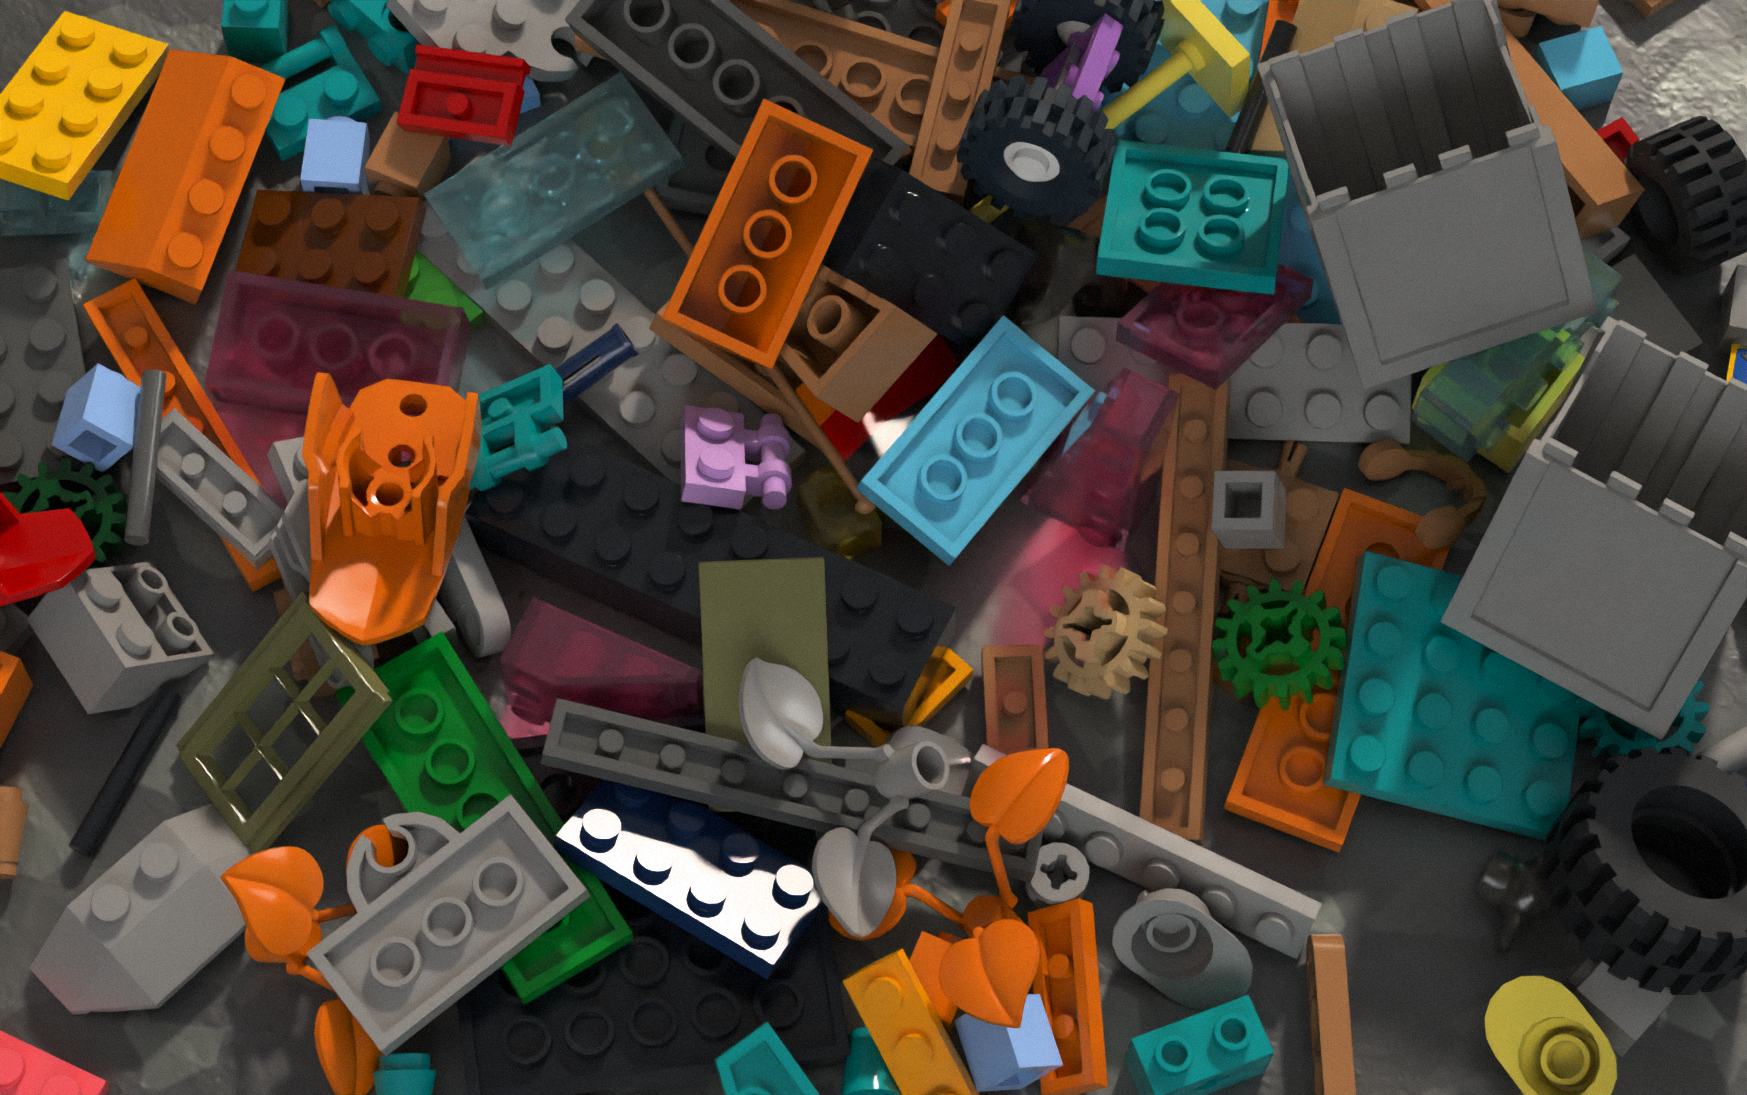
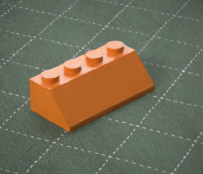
(185, 172)
(766, 235)

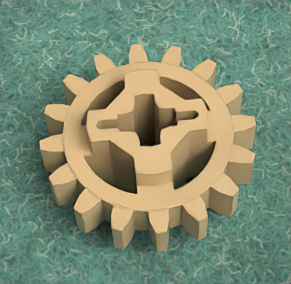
(1101, 636)

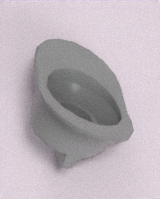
(1182, 949)

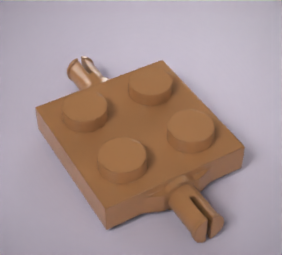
(1307, 522)

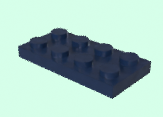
(694, 871)

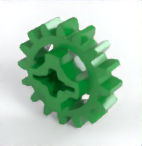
(1279, 648)

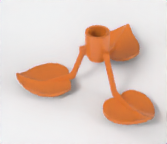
(277, 902)
(997, 964)

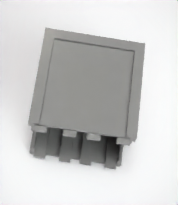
(1429, 189)
(1620, 534)

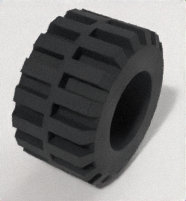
(1692, 195)

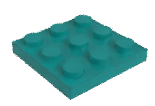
(1193, 217)

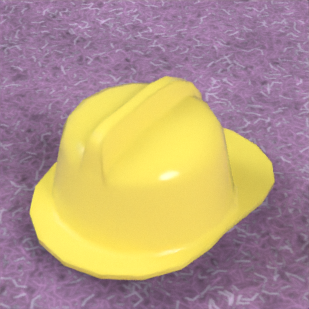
(1548, 1039)

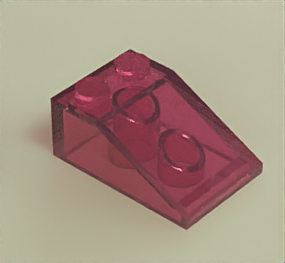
(586, 664)

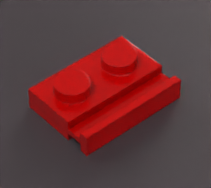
(463, 95)

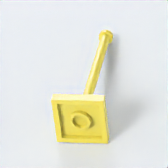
(1197, 47)

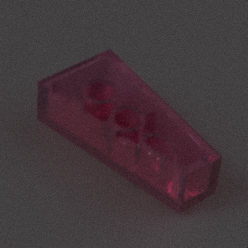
(1107, 461)

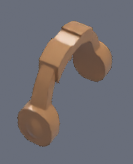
(1441, 525)

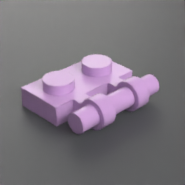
(715, 457)

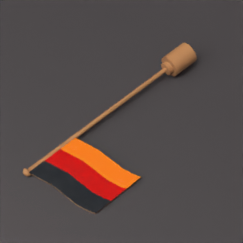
(847, 444)

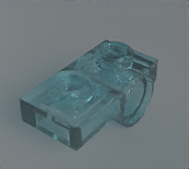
(37, 213)

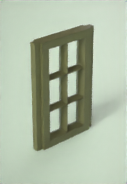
(320, 758)

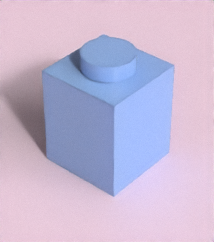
(336, 156)
(98, 418)
(1009, 1056)

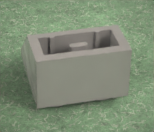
(118, 635)

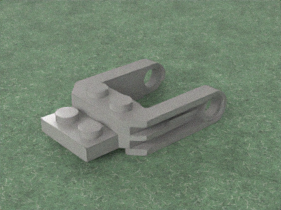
(465, 591)

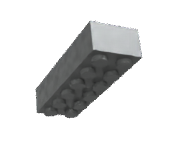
(717, 68)

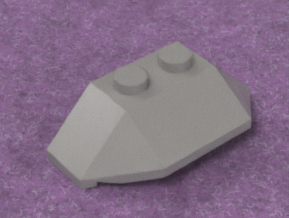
(147, 919)

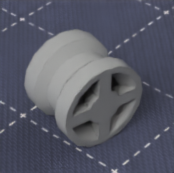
(1055, 888)

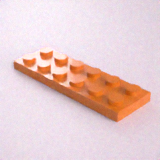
(1288, 749)

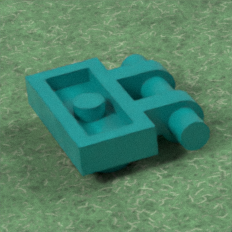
(519, 414)

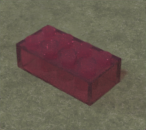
(285, 331)

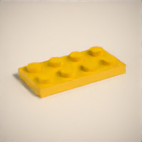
(72, 101)

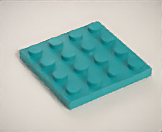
(1441, 716)

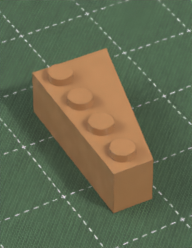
(851, 343)

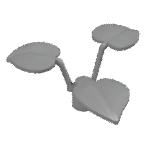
(850, 872)

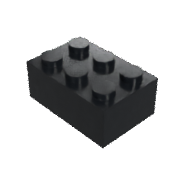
(927, 255)

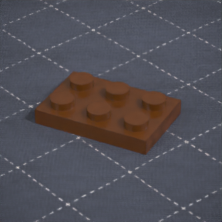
(334, 239)

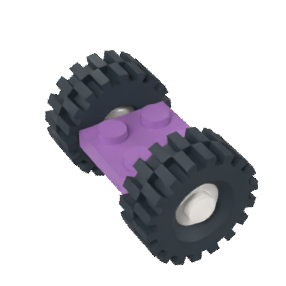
(1044, 141)

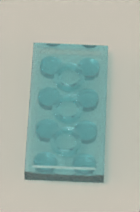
(554, 180)

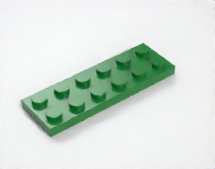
(456, 762)

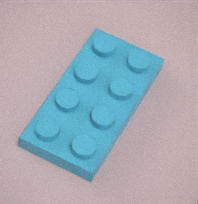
(975, 440)

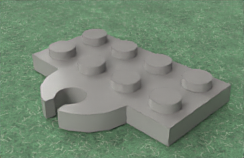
(496, 28)
(441, 916)

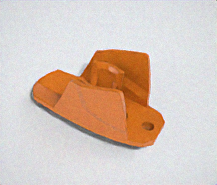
(382, 528)

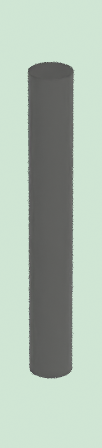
(145, 457)

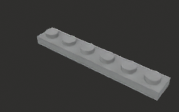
(1165, 860)

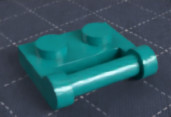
(333, 93)

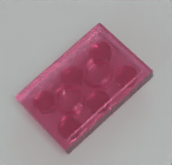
(1210, 329)

